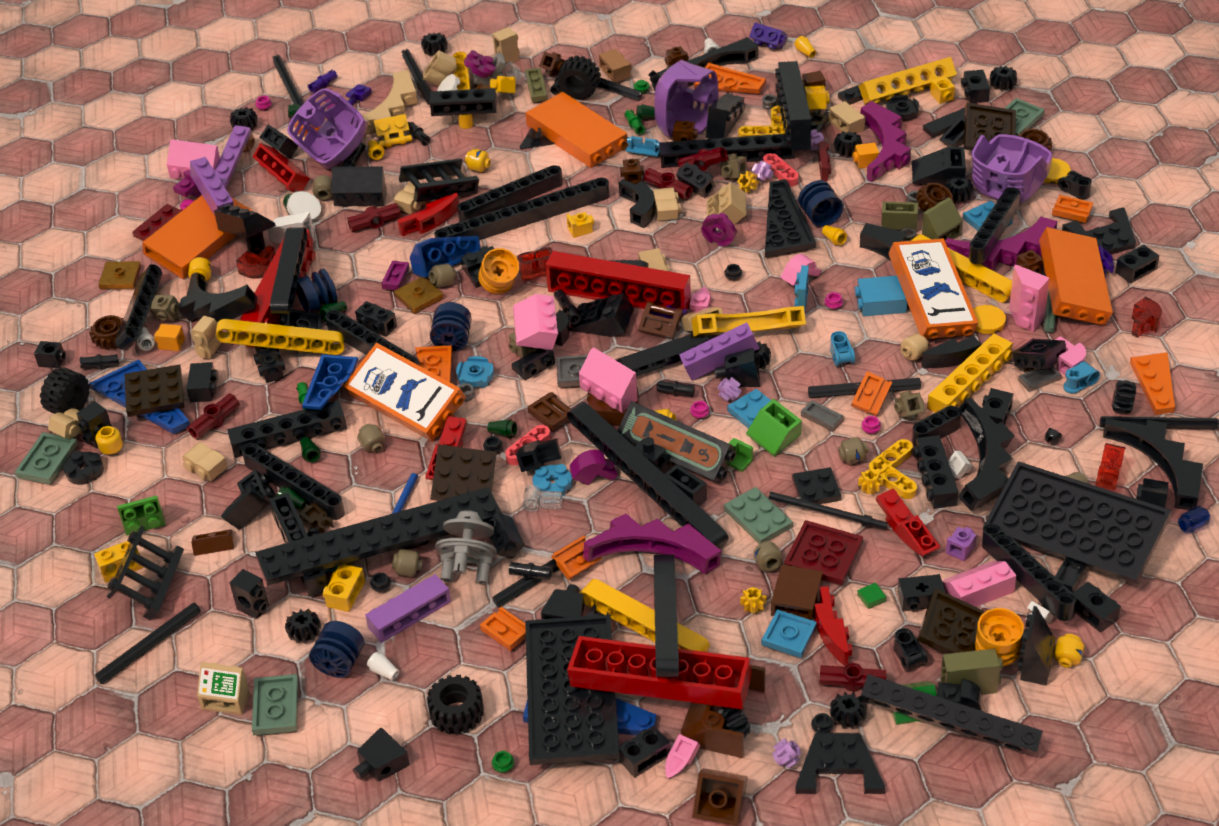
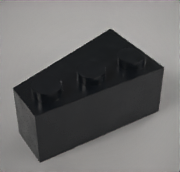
(724, 115)

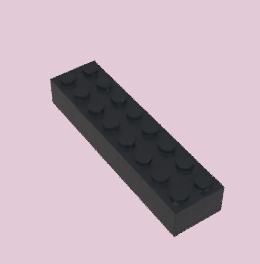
(793, 106)

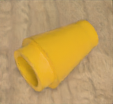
(804, 45)
(375, 150)
(835, 235)

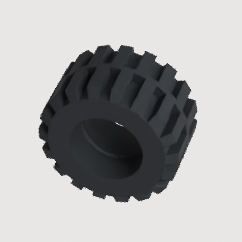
(585, 70)
(64, 391)
(459, 717)

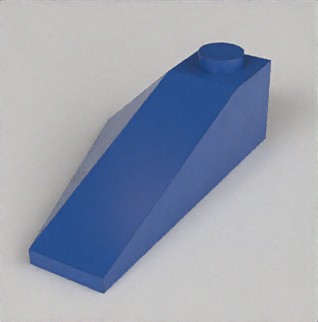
(441, 251)
(328, 378)

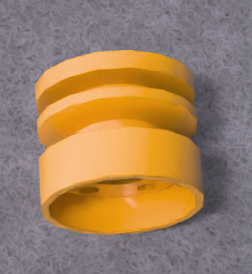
(500, 262)
(1000, 631)

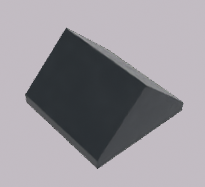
(244, 507)

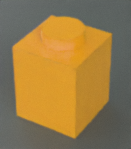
(865, 154)
(169, 337)

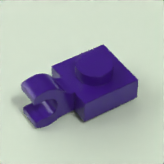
(359, 92)
(1107, 260)

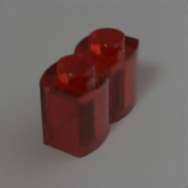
(533, 263)

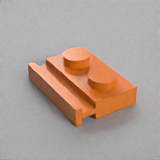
(1072, 208)
(871, 393)
(571, 559)
(504, 628)

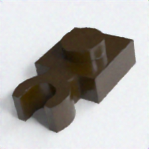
(316, 516)

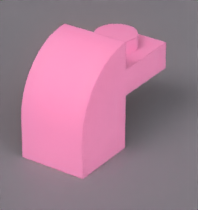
(794, 266)
(1070, 356)

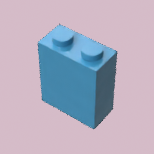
(880, 296)

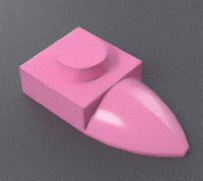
(700, 299)
(680, 755)

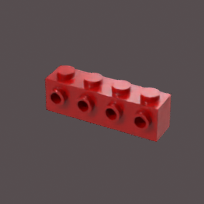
(281, 168)

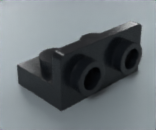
(534, 363)
(261, 483)

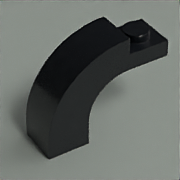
(641, 194)

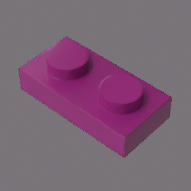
(395, 275)

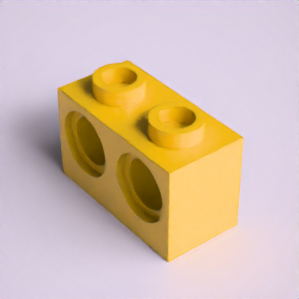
(816, 97)
(111, 558)
(344, 587)

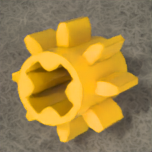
(745, 185)
(870, 481)
(753, 600)

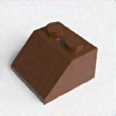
(719, 796)

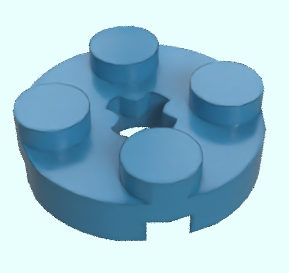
(466, 374)
(558, 472)

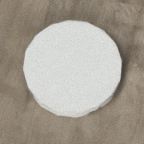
(449, 83)
(304, 202)

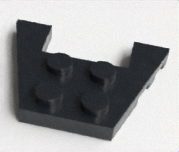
(1112, 237)
(839, 755)

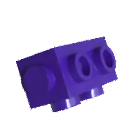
(767, 35)

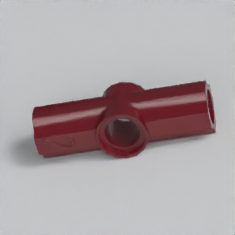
(705, 158)
(667, 180)
(373, 217)
(213, 416)
(850, 676)

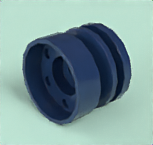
(820, 203)
(318, 290)
(451, 325)
(336, 649)

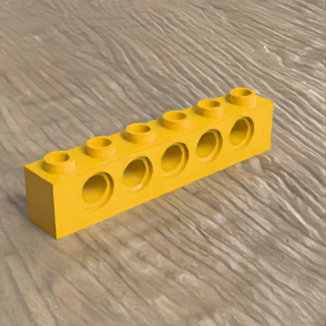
(869, 88)
(971, 374)

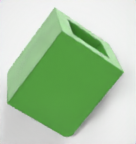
(743, 456)

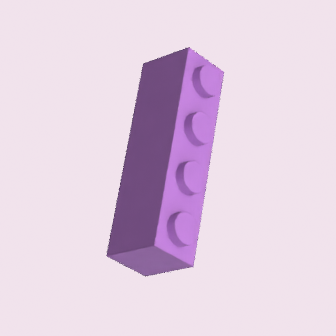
(209, 183)
(712, 353)
(408, 608)

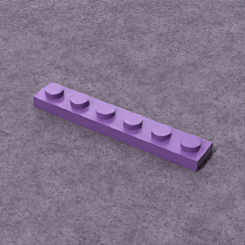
(232, 153)

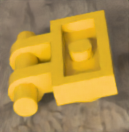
(391, 126)

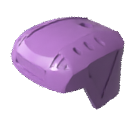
(676, 101)
(343, 120)
(1009, 163)

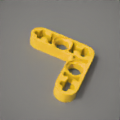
(769, 130)
(888, 468)

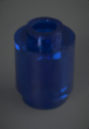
(1194, 519)

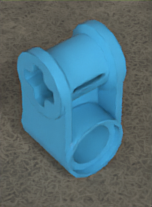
(841, 348)
(1080, 377)

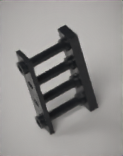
(438, 189)
(165, 573)

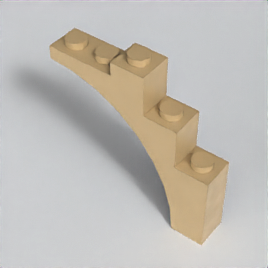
(401, 95)

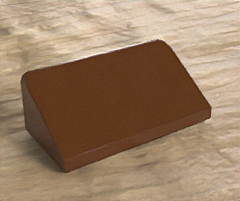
(212, 542)

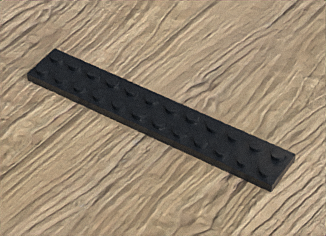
(370, 537)

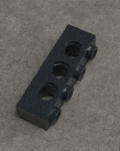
(463, 102)
(935, 472)

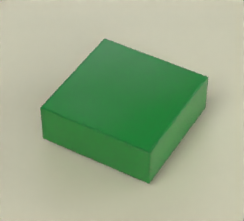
(871, 595)

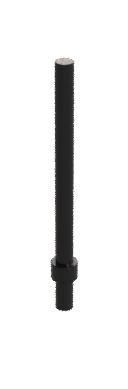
(865, 520)

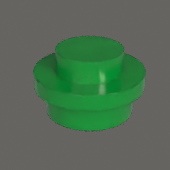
(641, 85)
(502, 761)

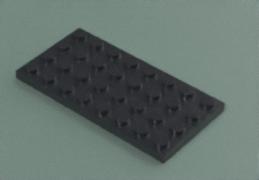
(1079, 521)
(563, 719)

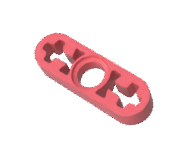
(777, 163)
(540, 433)

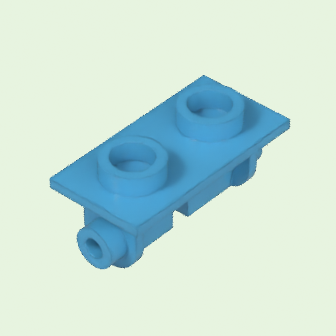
(650, 147)

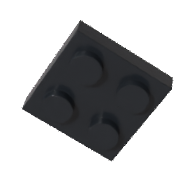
(817, 486)

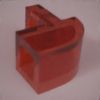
(254, 265)
(1146, 316)
(1110, 466)

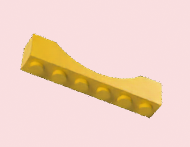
(758, 321)

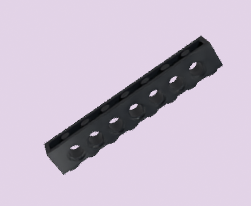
(751, 147)
(951, 715)

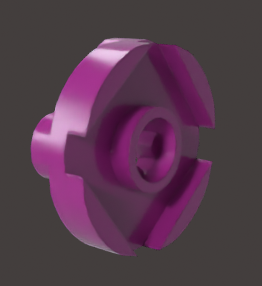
(481, 65)
(721, 222)

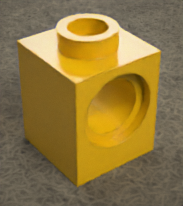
(942, 89)

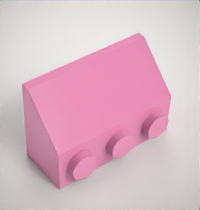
(183, 152)
(1028, 297)
(536, 322)
(608, 380)
(982, 583)

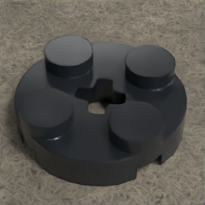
(909, 110)
(92, 467)

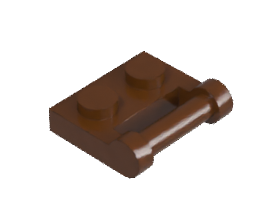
(659, 325)
(548, 414)

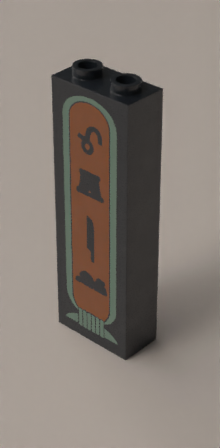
(682, 443)

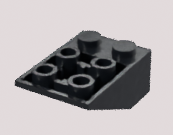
(939, 166)
(604, 316)
(1036, 649)

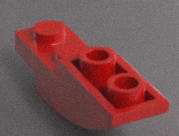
(431, 217)
(451, 436)
(905, 525)
(831, 628)

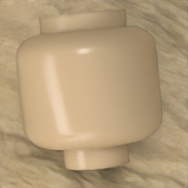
(914, 346)

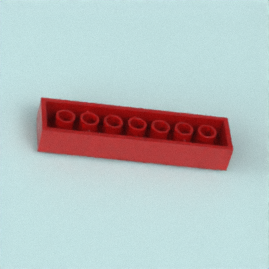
(602, 278)
(262, 312)
(632, 670)

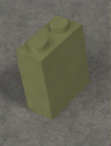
(977, 666)

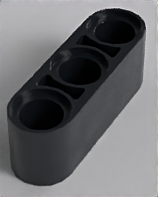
(940, 423)

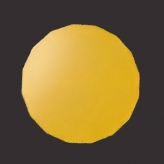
(1058, 169)
(989, 319)

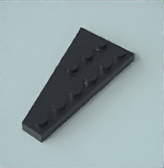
(786, 225)

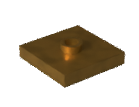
(120, 275)
(418, 294)

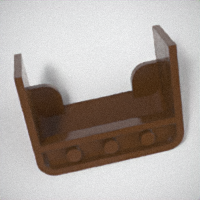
(707, 726)

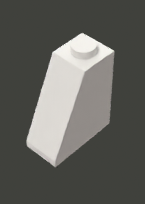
(278, 232)

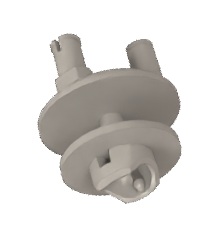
(464, 550)

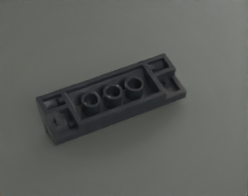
(660, 355)

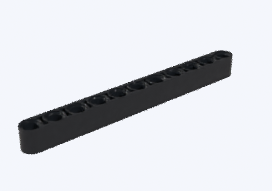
(529, 211)
(644, 473)
(665, 617)

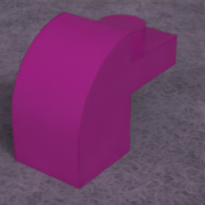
(187, 186)
(590, 464)

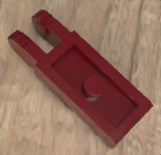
(824, 160)

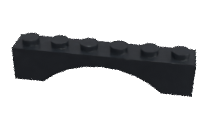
(739, 52)

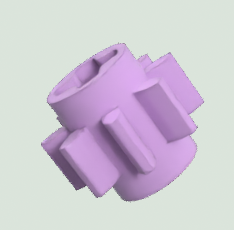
(815, 139)
(763, 171)
(729, 389)
(786, 753)

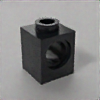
(49, 354)

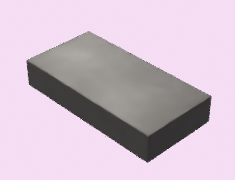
(1039, 378)
(822, 415)

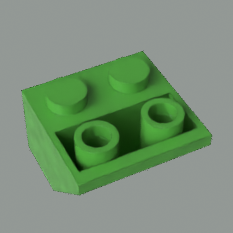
(774, 427)
(140, 513)

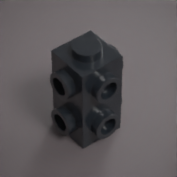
(693, 176)
(376, 318)
(269, 363)
(506, 535)

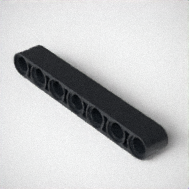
(511, 193)
(994, 225)
(288, 271)
(138, 307)
(360, 336)
(286, 476)
(1029, 572)

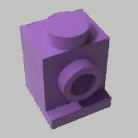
(963, 539)

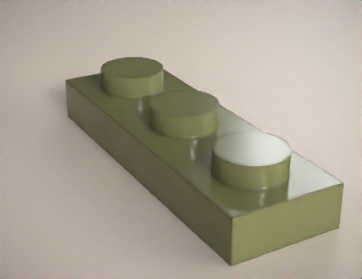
(536, 85)

